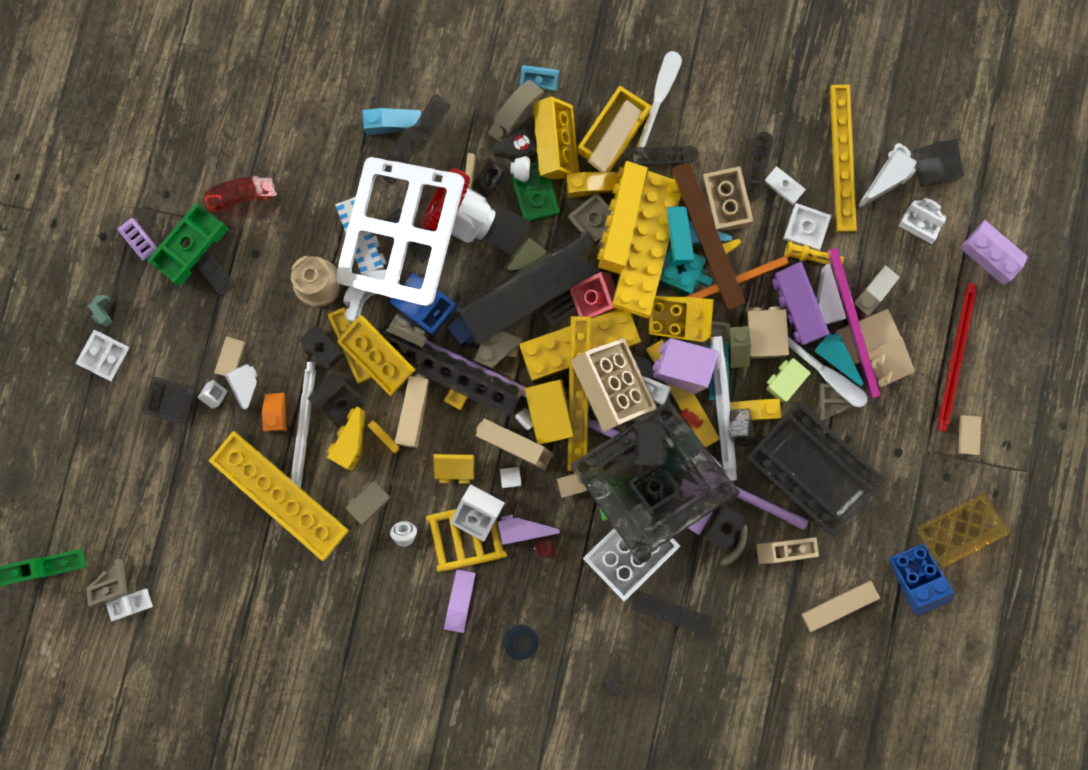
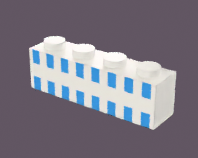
(367, 252)

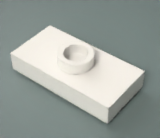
(784, 185)

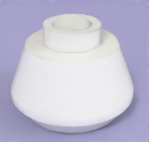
(521, 168)
(403, 533)

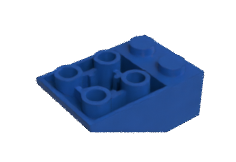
(428, 317)
(921, 579)

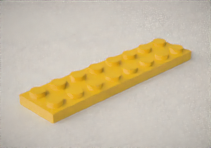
(648, 247)
(278, 496)

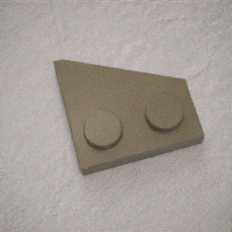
(408, 329)
(496, 349)
(831, 402)
(108, 586)

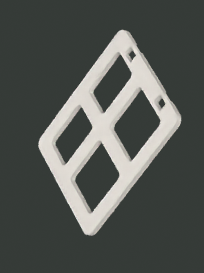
(402, 232)

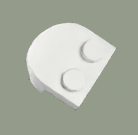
(923, 219)

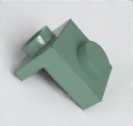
(99, 314)

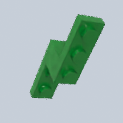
(42, 567)

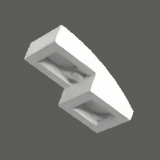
(129, 604)

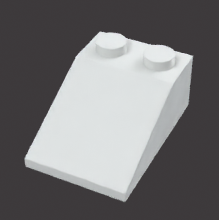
(894, 172)

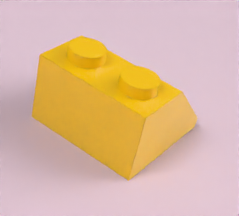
(454, 467)

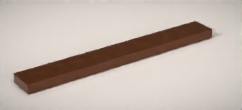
(708, 236)

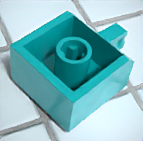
(691, 276)

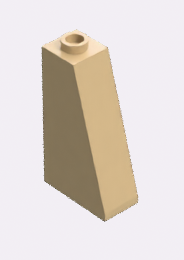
(412, 412)
(514, 444)

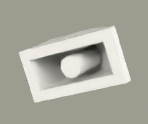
(242, 383)

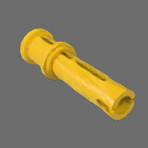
(803, 252)

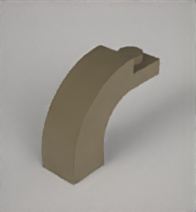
(514, 109)

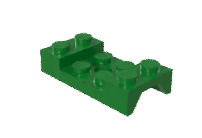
(202, 231)

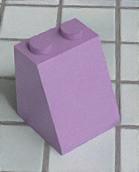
(685, 365)

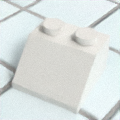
(477, 512)

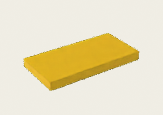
(375, 355)

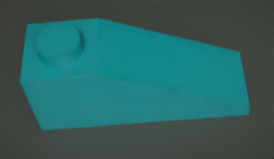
(837, 354)

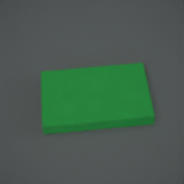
(536, 195)

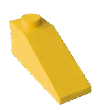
(589, 183)
(760, 409)

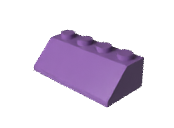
(800, 304)

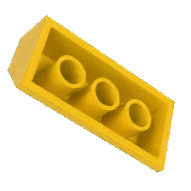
(555, 138)

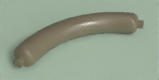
(738, 550)

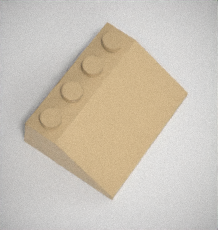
(613, 384)

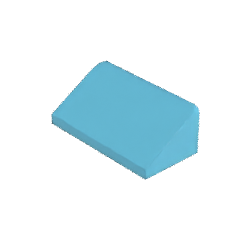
(543, 77)

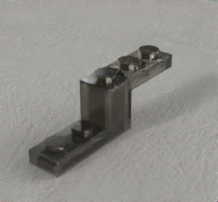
(416, 137)

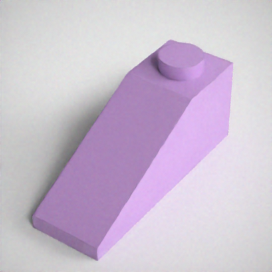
(518, 529)
(459, 601)

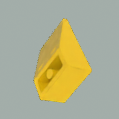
(681, 318)
(349, 445)

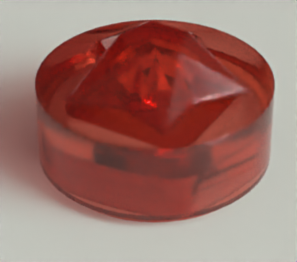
(544, 548)

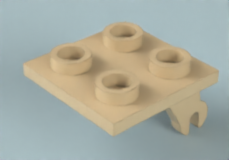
(891, 362)

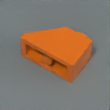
(274, 413)

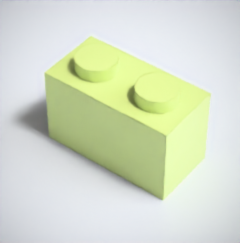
(787, 380)

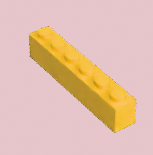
(622, 218)

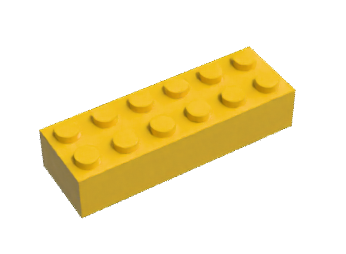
(551, 352)

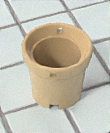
(315, 281)

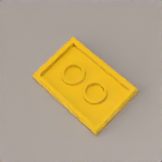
(549, 412)

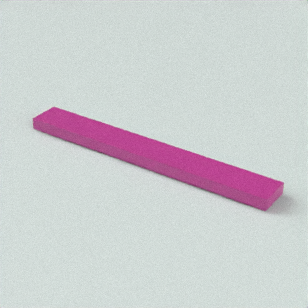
(853, 323)

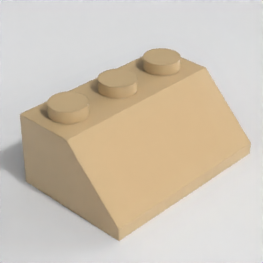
(728, 199)

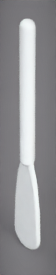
(666, 77)
(841, 384)

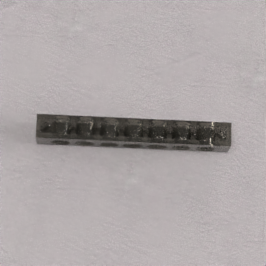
(454, 379)

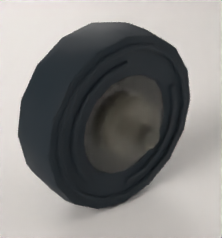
(521, 642)

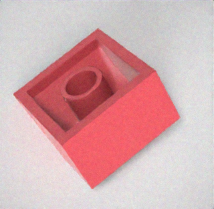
(594, 295)

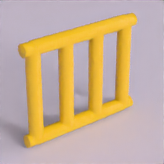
(462, 562)

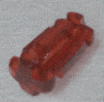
(692, 418)

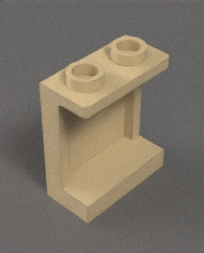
(768, 332)

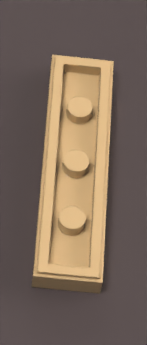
(614, 136)
(840, 606)

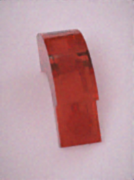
(237, 190)

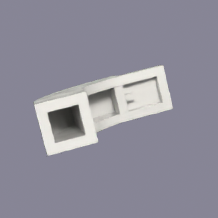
(356, 297)

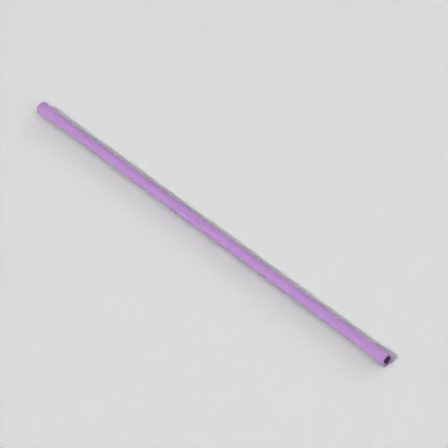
(790, 517)

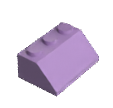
(994, 253)

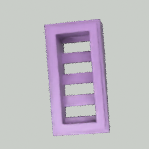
(128, 226)

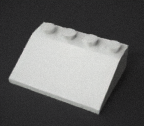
(617, 567)

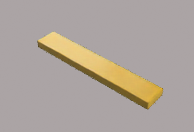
(685, 399)

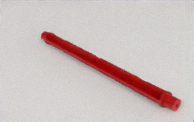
(957, 356)

